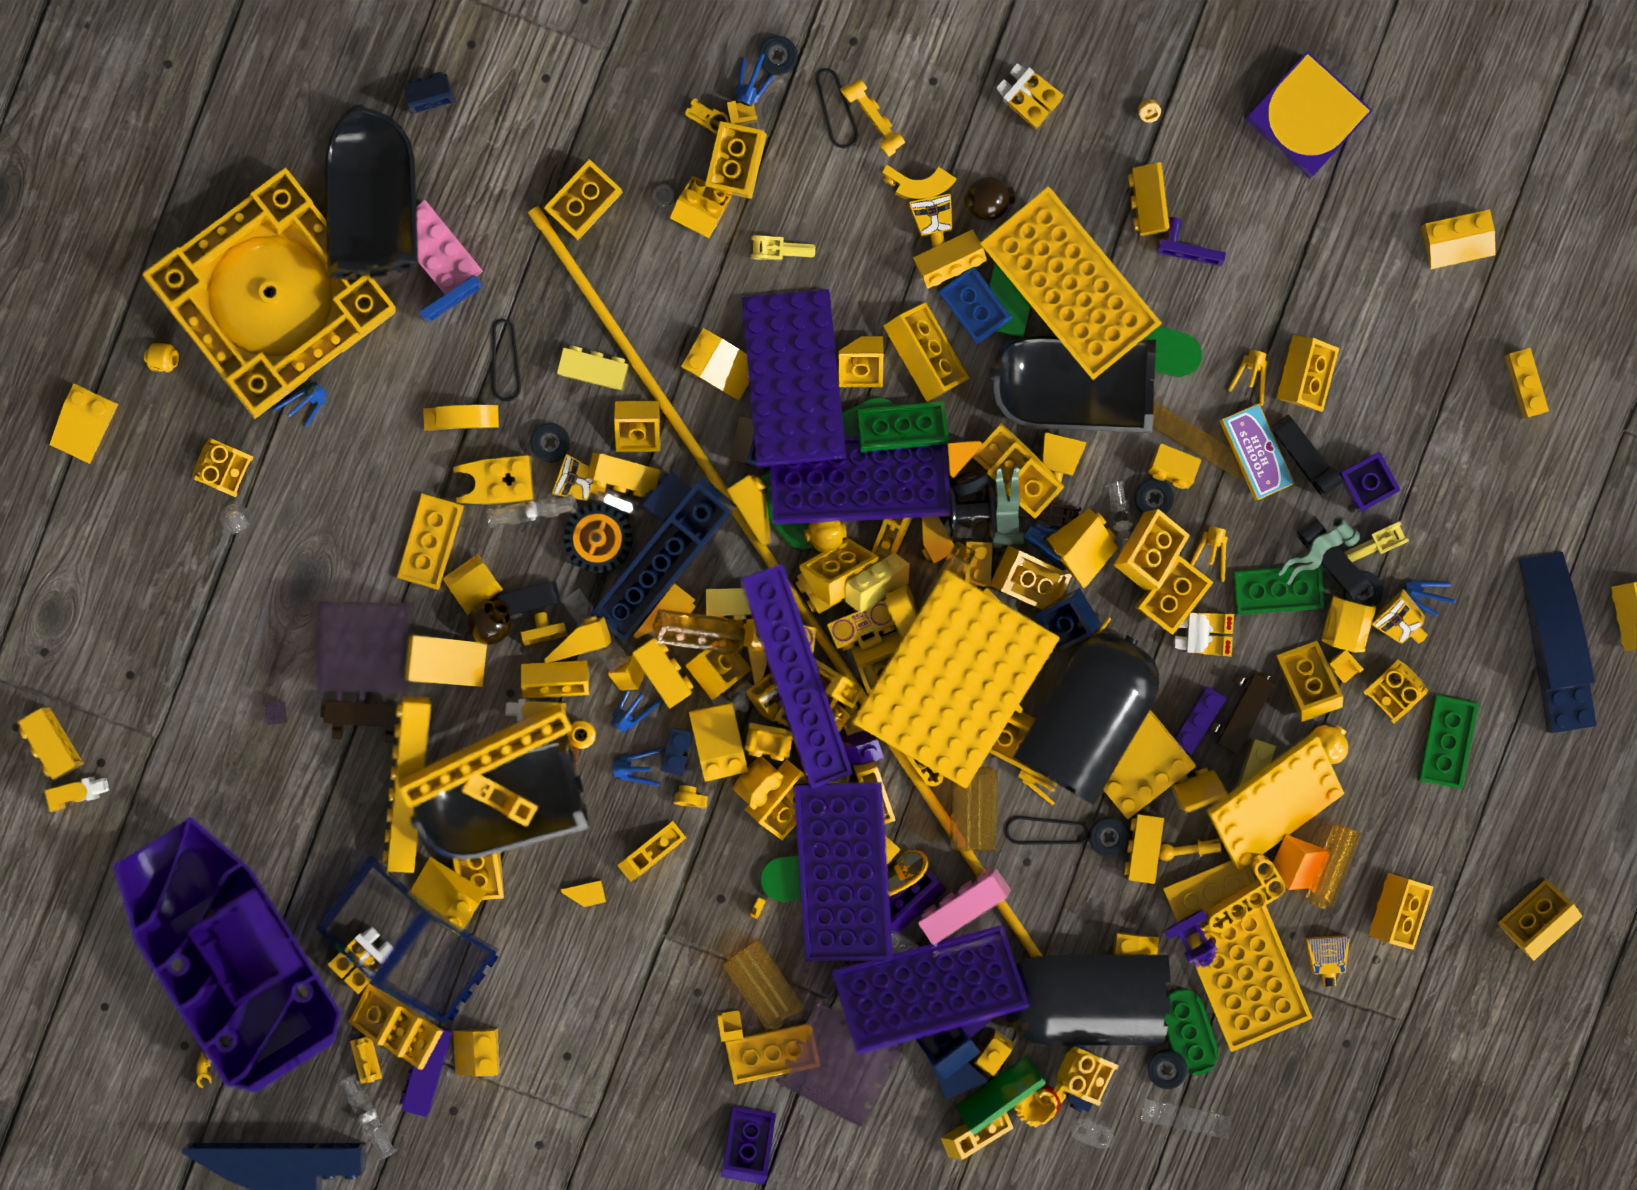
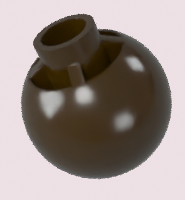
(989, 198)
(488, 622)

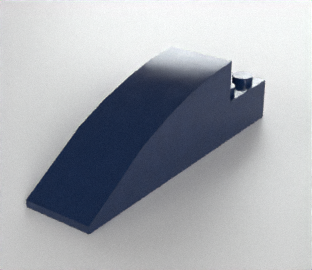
(664, 559)
(1558, 643)
(280, 1164)

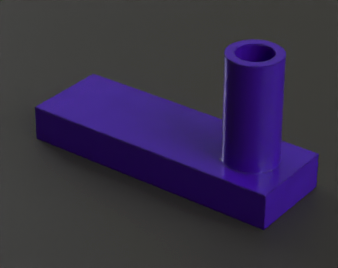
(1172, 248)

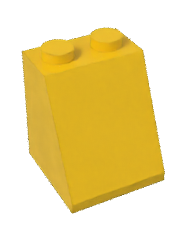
(1084, 546)

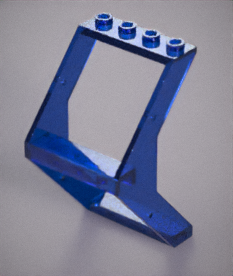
(404, 943)

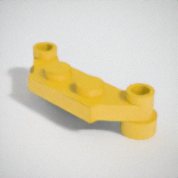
(856, 91)

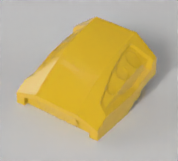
(221, 466)
(472, 583)
(1348, 624)
(1397, 690)
(757, 782)
(1084, 1075)

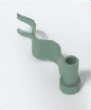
(1007, 512)
(1340, 533)

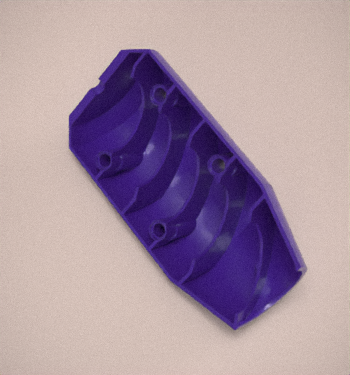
(177, 887)

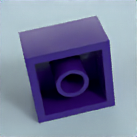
(1369, 482)

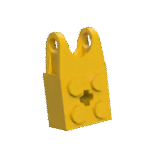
(490, 483)
(769, 741)

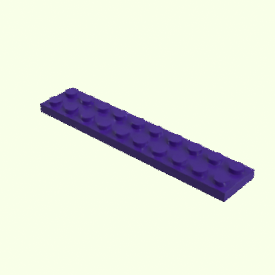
(796, 676)

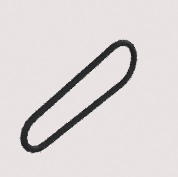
(826, 114)
(516, 361)
(1045, 842)

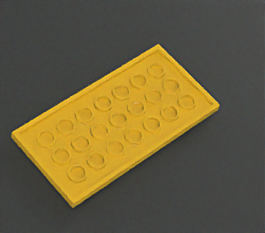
(1070, 283)
(1251, 975)

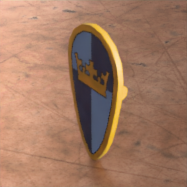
(906, 870)

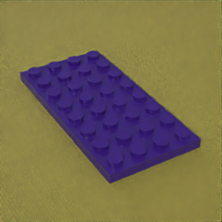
(793, 378)
(863, 486)
(843, 872)
(930, 989)

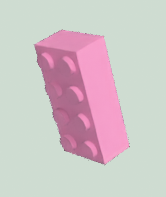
(441, 252)
(964, 906)

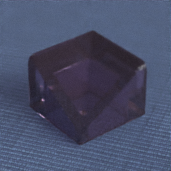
(276, 712)

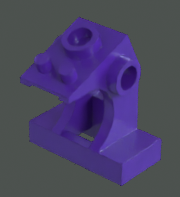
(1202, 954)

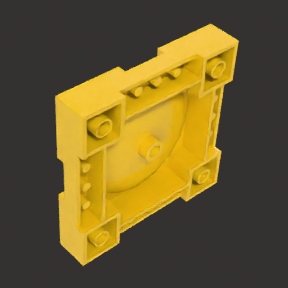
(258, 341)

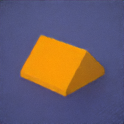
(959, 455)
(1298, 862)

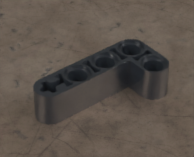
(1317, 471)
(1334, 560)

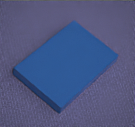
(451, 299)
(975, 305)

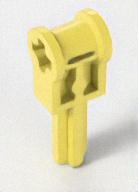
(774, 248)
(1381, 541)

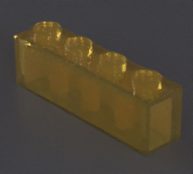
(699, 631)

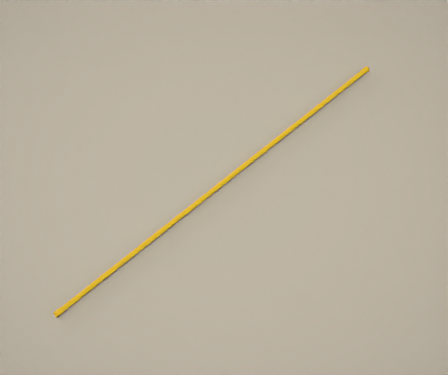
(544, 225)

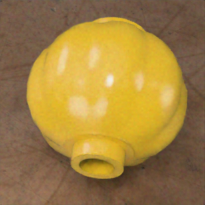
(826, 535)
(1333, 742)

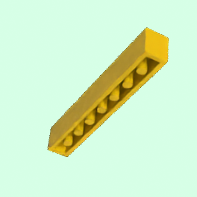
(484, 755)
(409, 758)

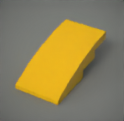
(1036, 482)
(395, 1026)

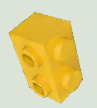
(1174, 466)

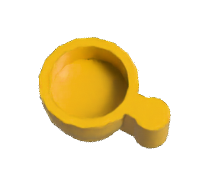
(687, 797)

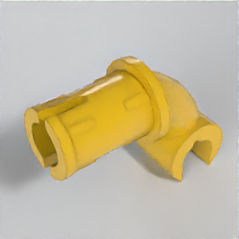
(201, 1068)

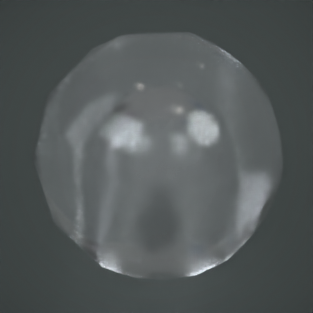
(235, 518)

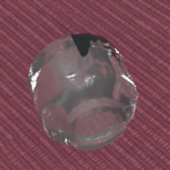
(738, 696)

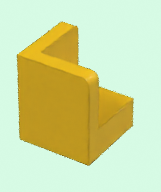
(741, 114)
(1344, 666)
(628, 675)
(730, 1025)

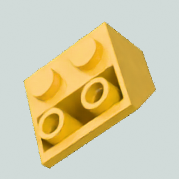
(700, 207)

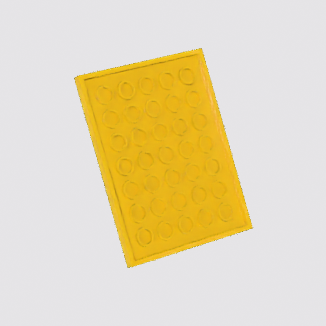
(955, 679)

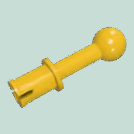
(1168, 852)

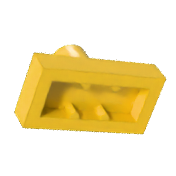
(544, 631)

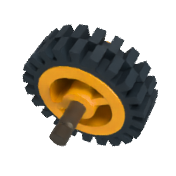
(597, 538)

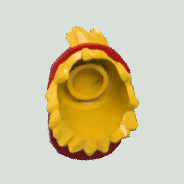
(1040, 1105)

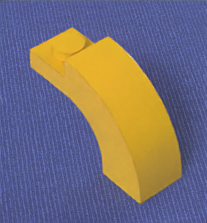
(915, 190)
(461, 417)
(500, 798)

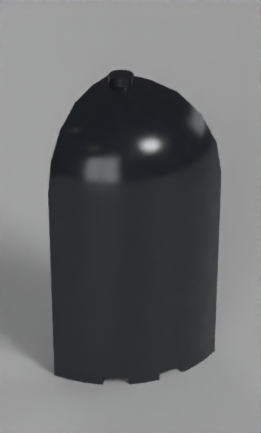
(370, 197)
(1048, 389)
(1092, 715)
(470, 829)
(1094, 1000)

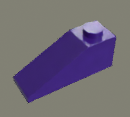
(862, 748)

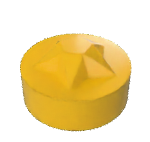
(1149, 110)

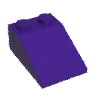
(748, 1145)

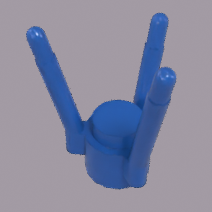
(746, 94)
(314, 394)
(1036, 537)
(1416, 593)
(623, 718)
(623, 768)

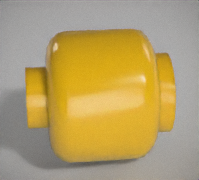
(161, 357)
(578, 742)

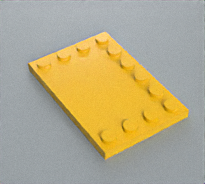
(1147, 767)
(1276, 801)

